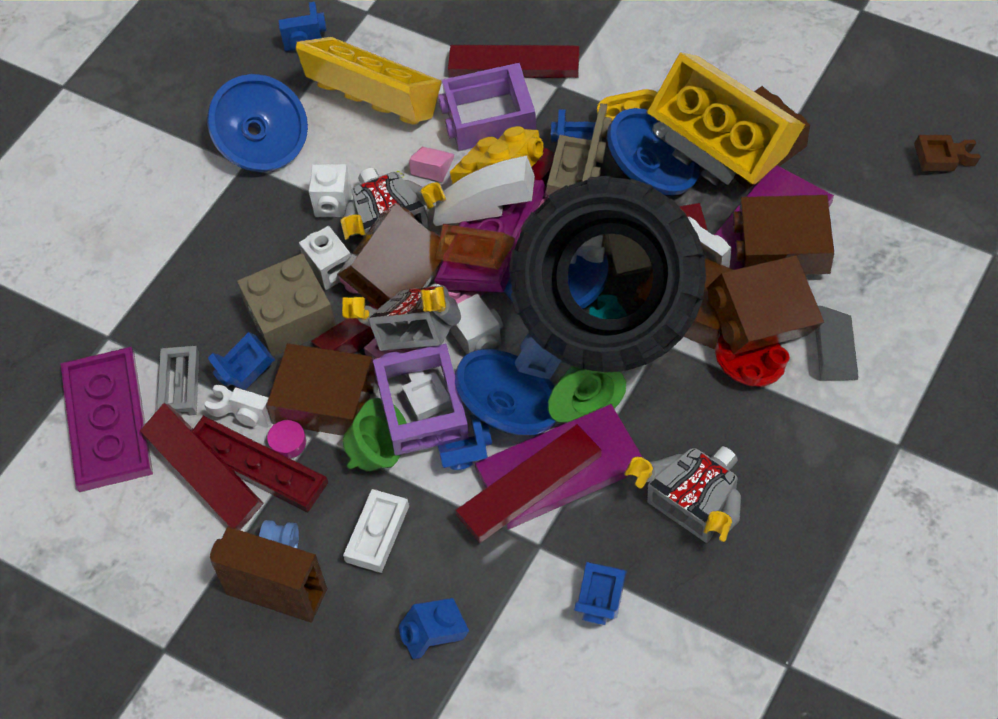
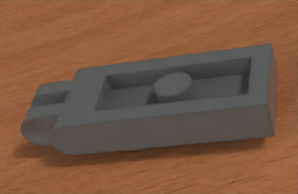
(687, 152)

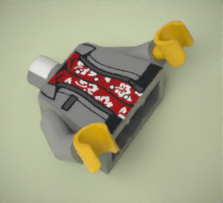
(379, 193)
(409, 318)
(693, 490)

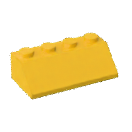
(369, 78)
(724, 117)

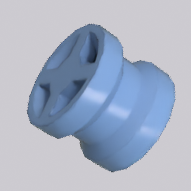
(284, 534)

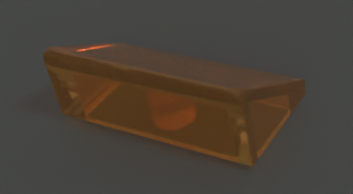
(473, 246)

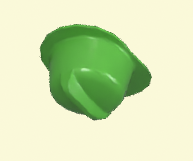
(584, 392)
(368, 438)

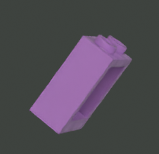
(481, 86)
(429, 431)

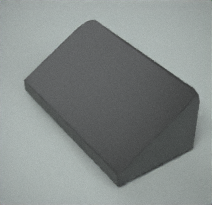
(836, 346)

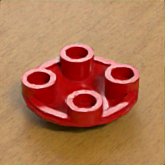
(755, 366)

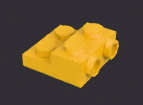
(512, 144)

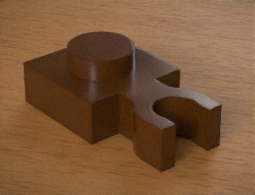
(941, 154)

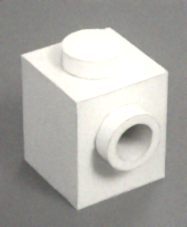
(330, 190)
(325, 256)
(478, 326)

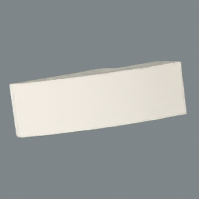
(486, 191)

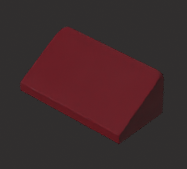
(346, 336)

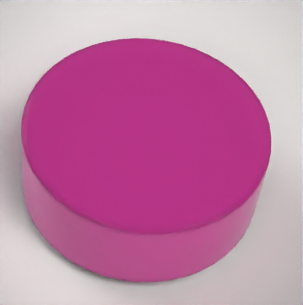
(287, 438)

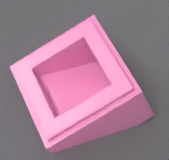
(430, 163)

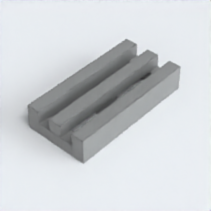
(192, 384)

